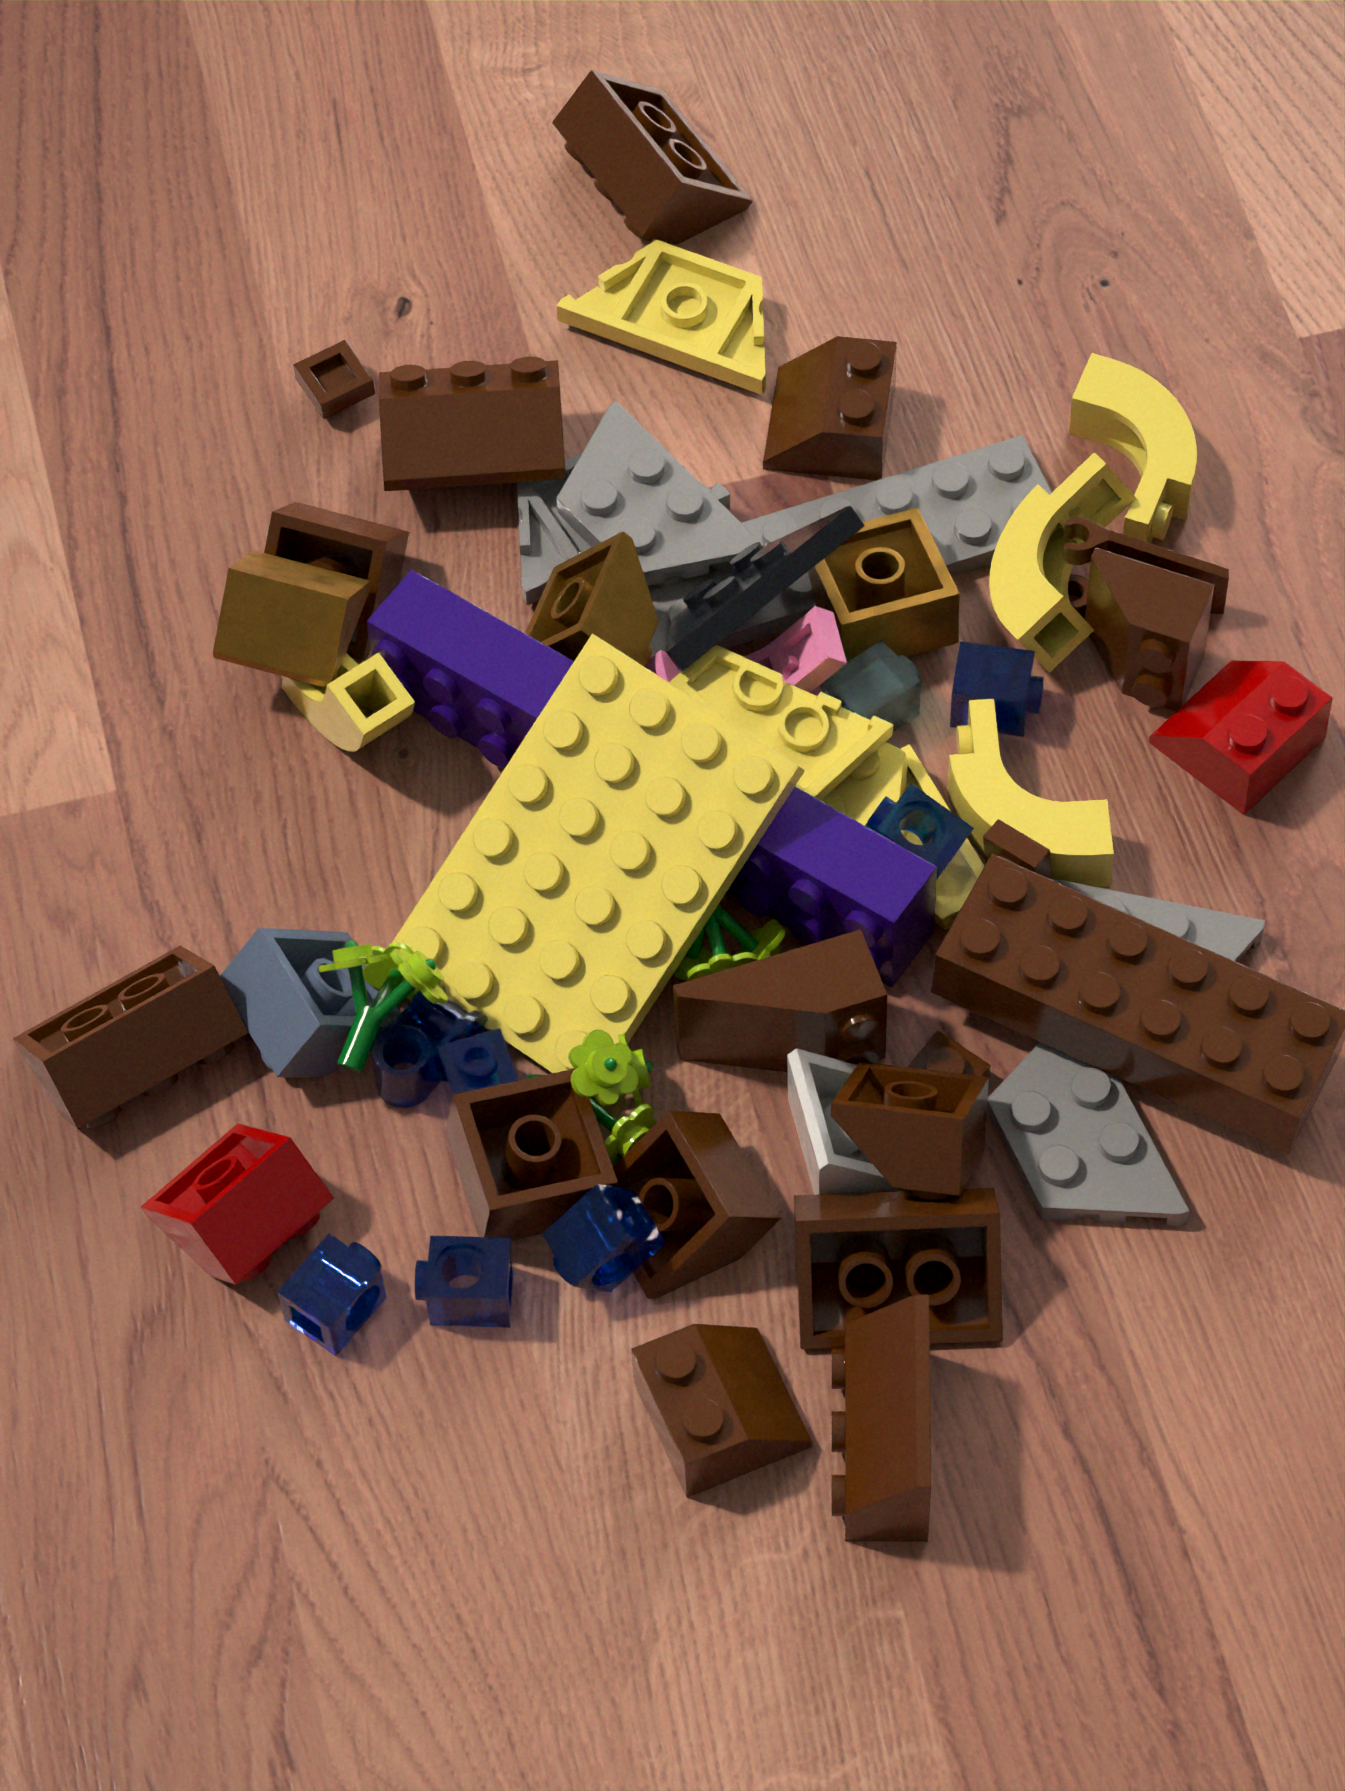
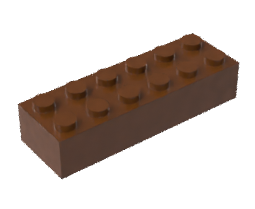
(1139, 1003)

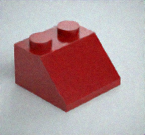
(1246, 729)
(240, 1202)

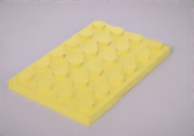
(596, 857)

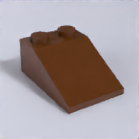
(807, 999)

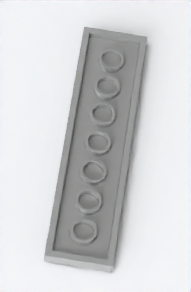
(960, 499)

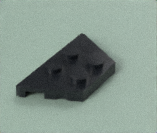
(757, 579)

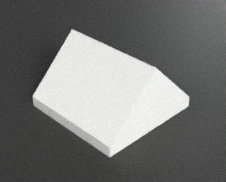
(829, 1153)

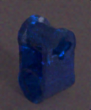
(414, 1040)

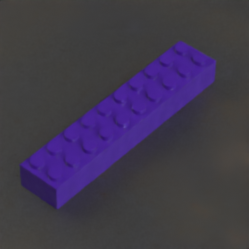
(809, 868)

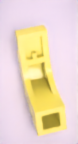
(1147, 425)
(1028, 563)
(356, 705)
(984, 792)

